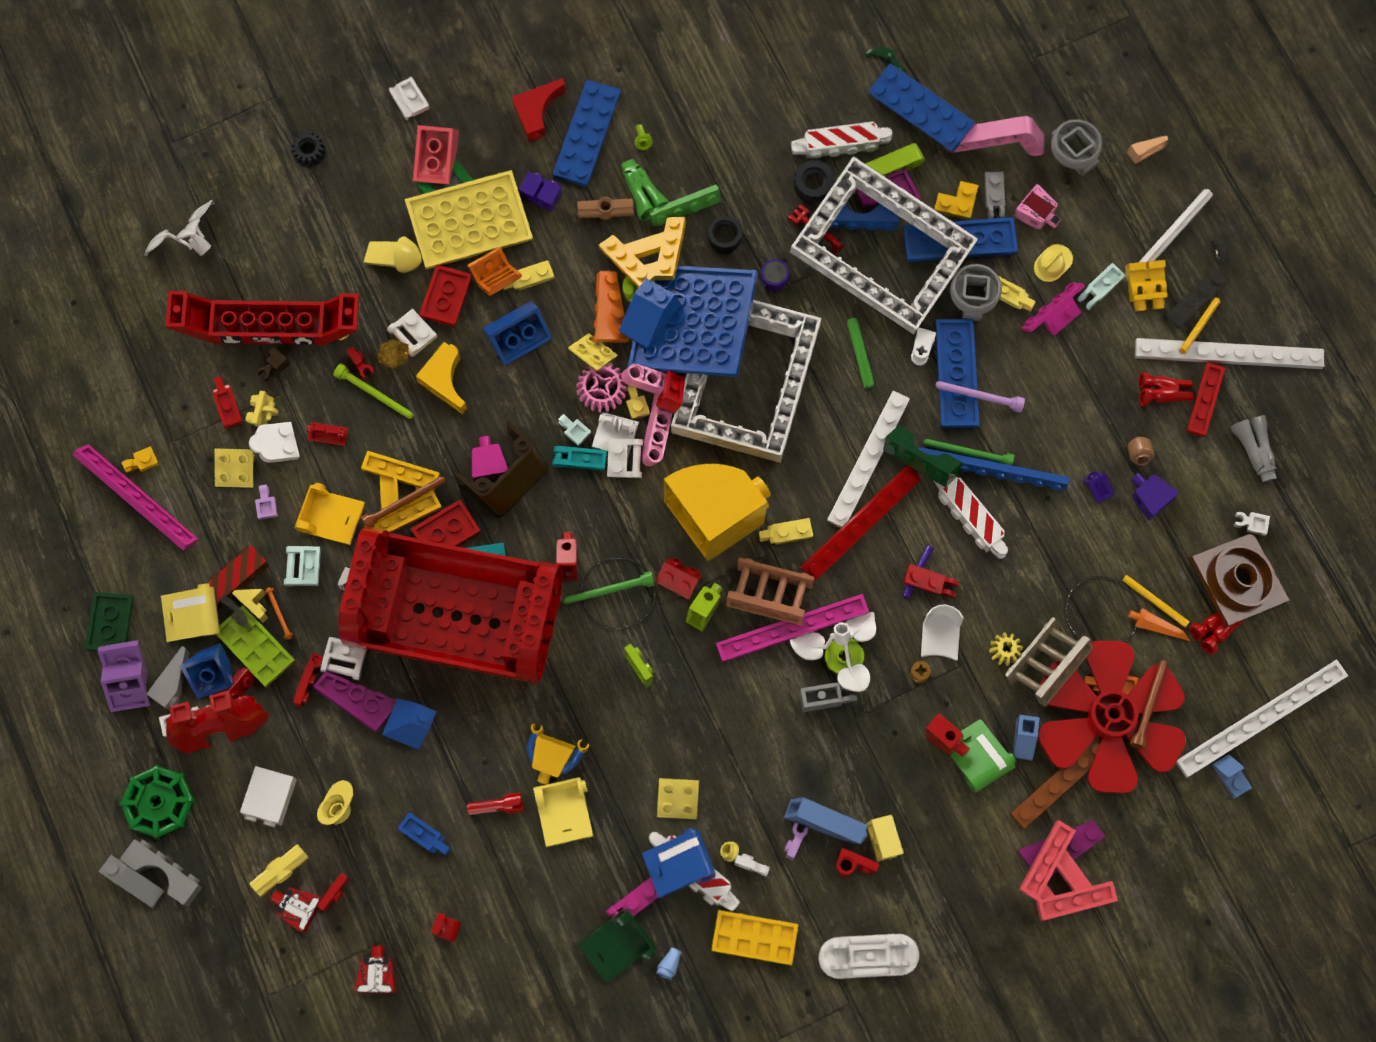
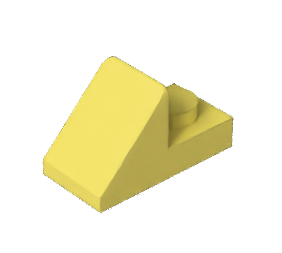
(250, 600)

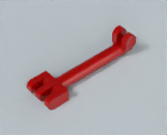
(802, 217)

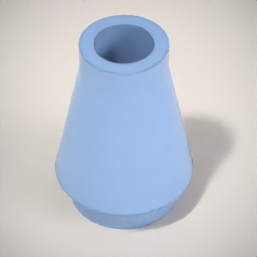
(668, 966)

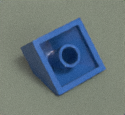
(208, 671)
(409, 723)

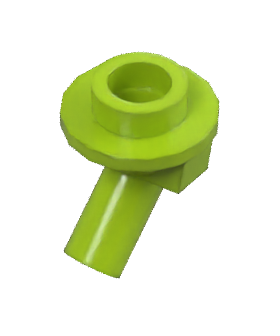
(642, 141)

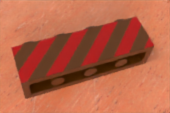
(237, 574)

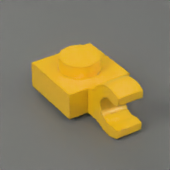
(144, 460)

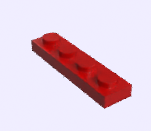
(1205, 399)

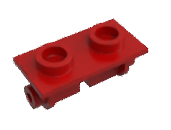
(327, 433)
(242, 681)

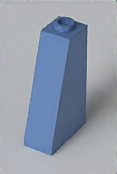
(825, 820)

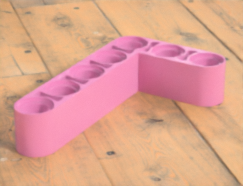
(1005, 131)
(654, 427)

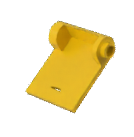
(327, 515)

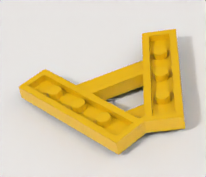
(666, 243)
(390, 473)

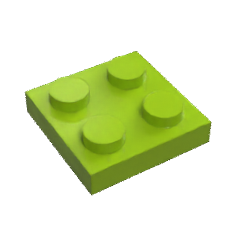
(643, 670)

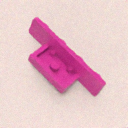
(1058, 312)

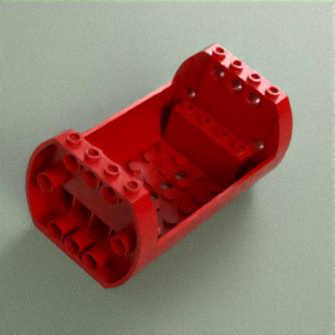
(400, 572)

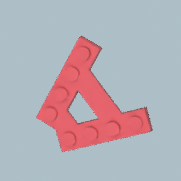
(1052, 856)

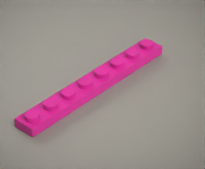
(135, 497)
(784, 631)

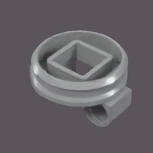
(1087, 158)
(975, 275)

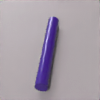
(922, 562)

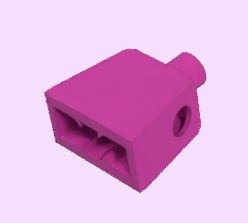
(487, 460)

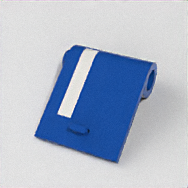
(680, 861)

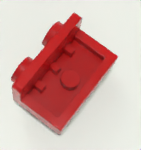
(678, 577)

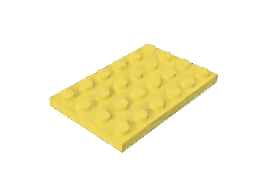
(468, 219)

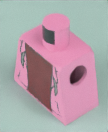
(1037, 209)

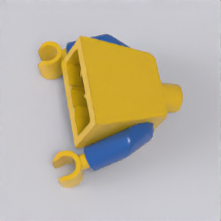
(552, 755)

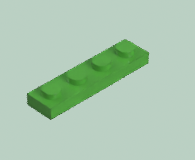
(685, 205)

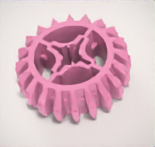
(589, 397)

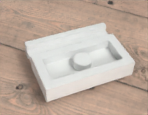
(409, 98)

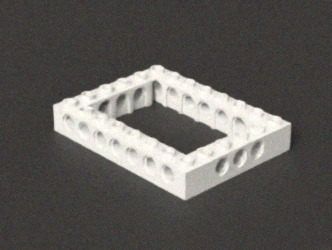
(907, 207)
(777, 320)

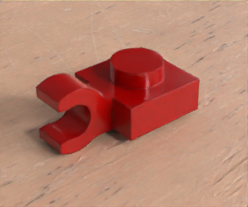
(357, 359)

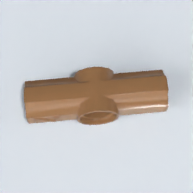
(617, 207)

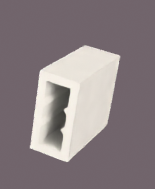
(268, 796)

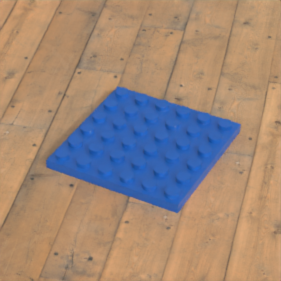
(708, 326)

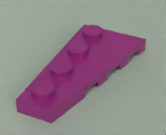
(361, 703)
(1083, 839)

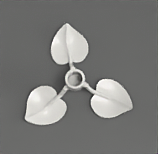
(196, 241)
(862, 628)

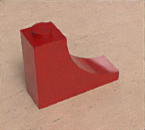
(532, 106)

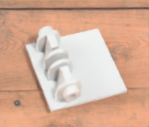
(614, 428)

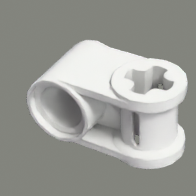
(922, 344)

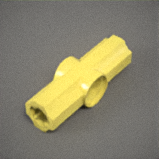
(279, 870)

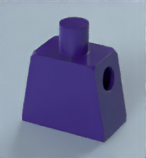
(1152, 494)

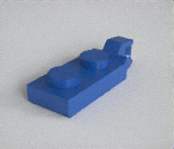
(423, 834)

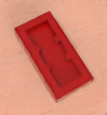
(334, 893)

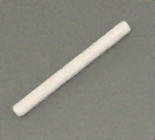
(1178, 226)

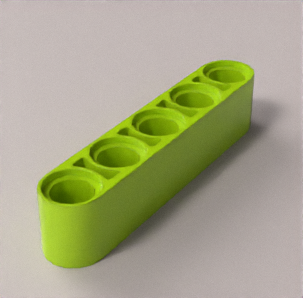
(906, 157)

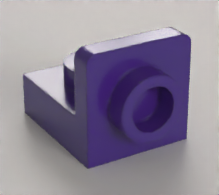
(1099, 486)

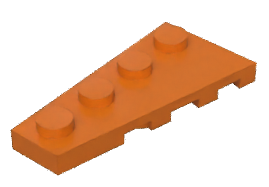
(608, 309)

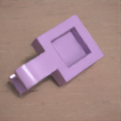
(266, 506)
(792, 846)

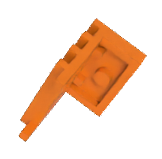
(493, 272)

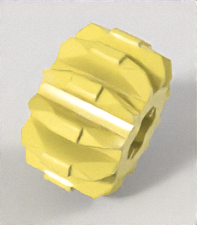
(1006, 656)

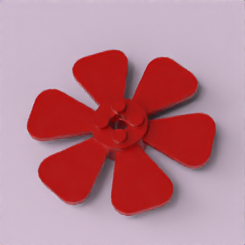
(1112, 767)

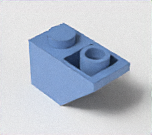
(1025, 737)

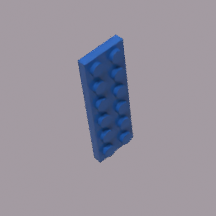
(921, 108)
(586, 133)
(994, 238)
(958, 367)

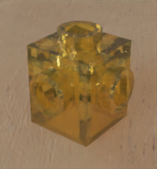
(393, 353)

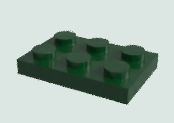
(108, 620)

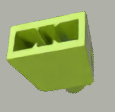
(704, 606)

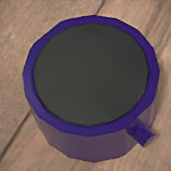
(774, 275)

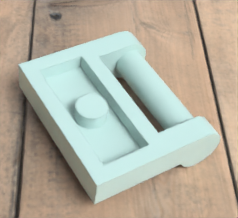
(308, 567)

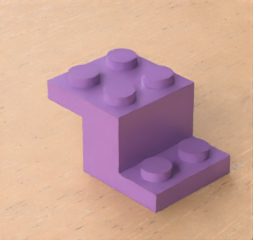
(124, 676)

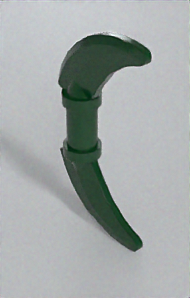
(888, 54)

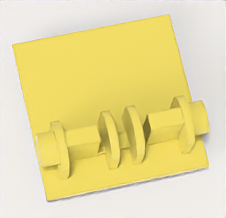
(593, 353)
(234, 467)
(677, 798)

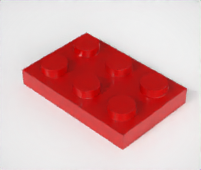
(445, 295)
(449, 526)

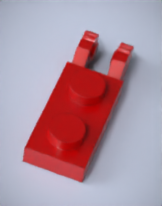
(929, 581)

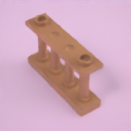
(773, 609)

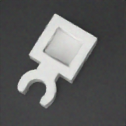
(1255, 523)
(746, 862)

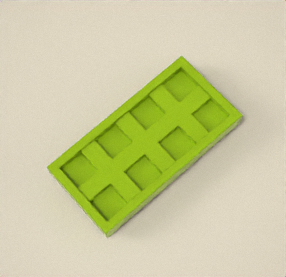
(256, 649)

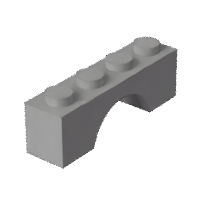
(181, 887)

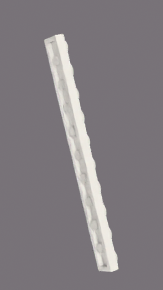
(1230, 353)
(1261, 718)

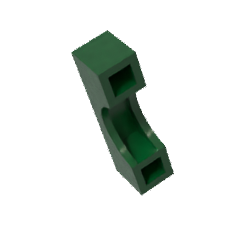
(939, 468)

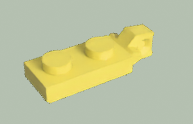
(533, 276)
(1015, 296)
(787, 532)

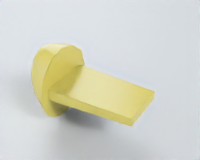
(399, 254)

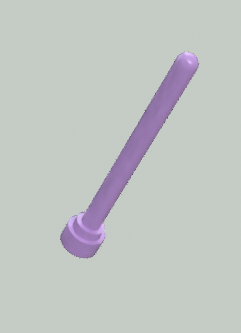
(1015, 404)

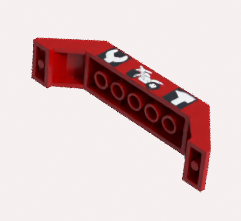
(262, 320)

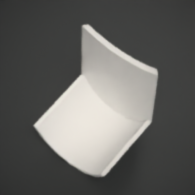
(941, 632)

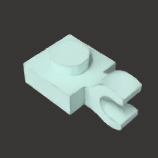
(575, 430)

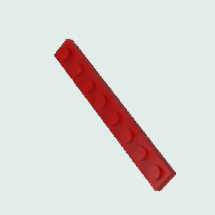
(860, 523)

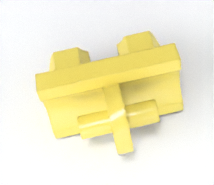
(263, 409)

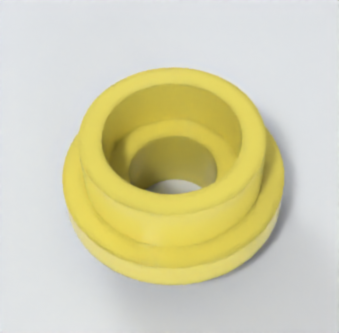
(729, 851)

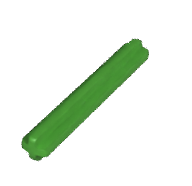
(860, 352)

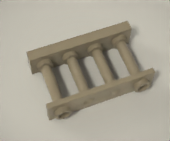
(1056, 677)

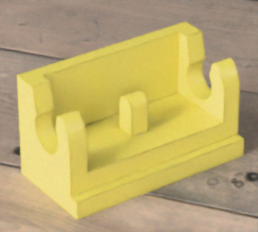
(884, 838)

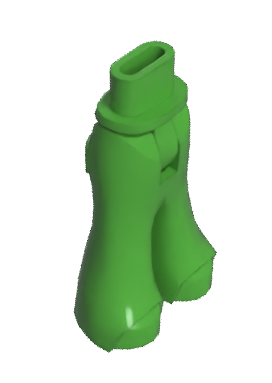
(638, 182)

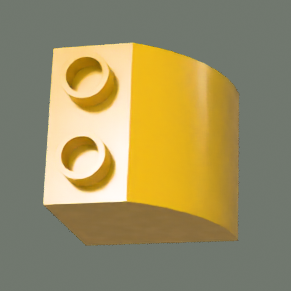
(716, 505)

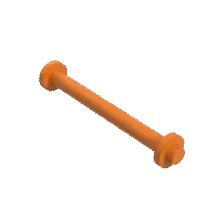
(288, 635)

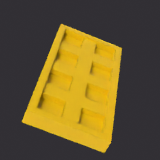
(754, 937)

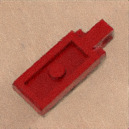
(226, 404)
(308, 678)

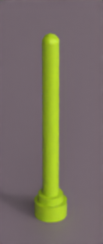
(342, 372)

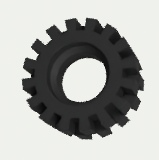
(304, 140)

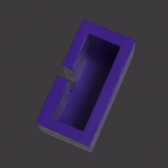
(540, 192)

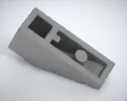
(170, 683)
(131, 881)

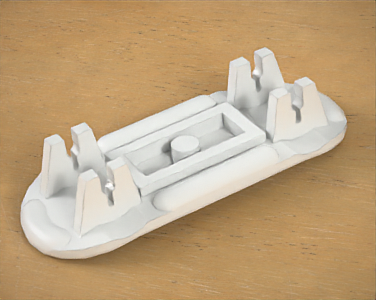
(869, 956)

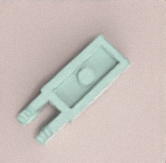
(1102, 285)

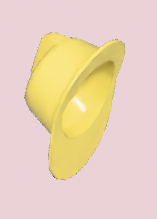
(1053, 263)
(336, 804)

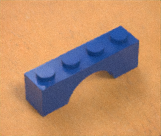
(877, 219)

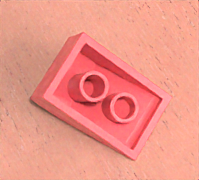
(435, 154)

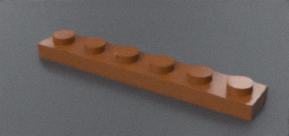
(1055, 787)

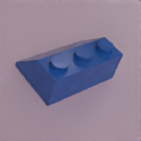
(517, 333)

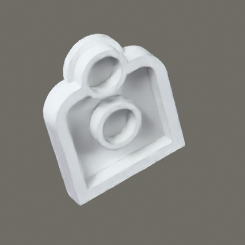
(275, 442)

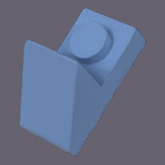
(1232, 776)

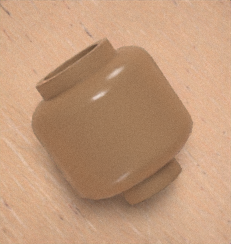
(1140, 450)

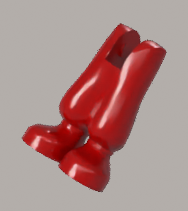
(1166, 389)
(1219, 632)

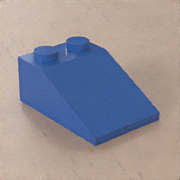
(648, 313)

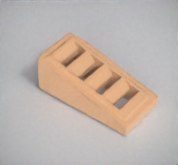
(1146, 148)

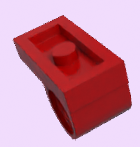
(672, 393)
(866, 866)
(445, 927)

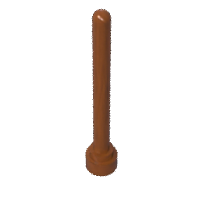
(371, 519)
(1139, 740)

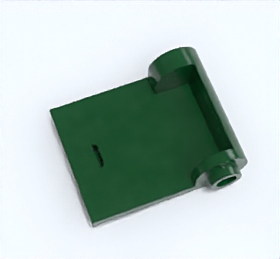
(618, 944)

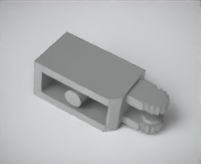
(823, 697)

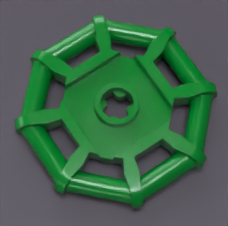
(167, 797)

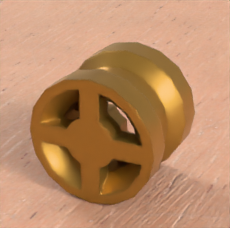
(917, 674)

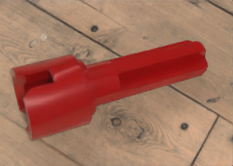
(510, 804)

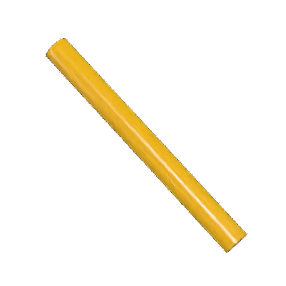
(1199, 326)
(1156, 601)

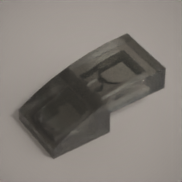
(238, 616)

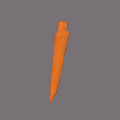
(1153, 623)

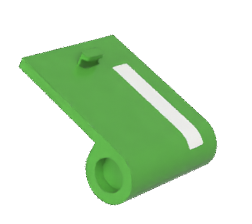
(985, 759)

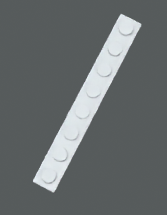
(868, 460)

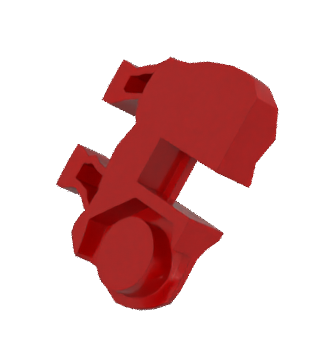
(190, 729)

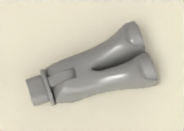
(1261, 455)

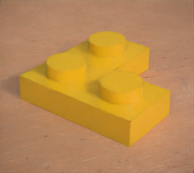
(958, 206)

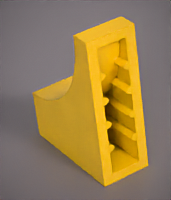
(438, 376)

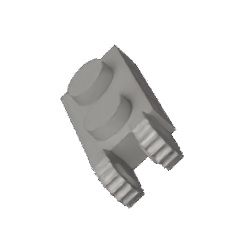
(994, 193)

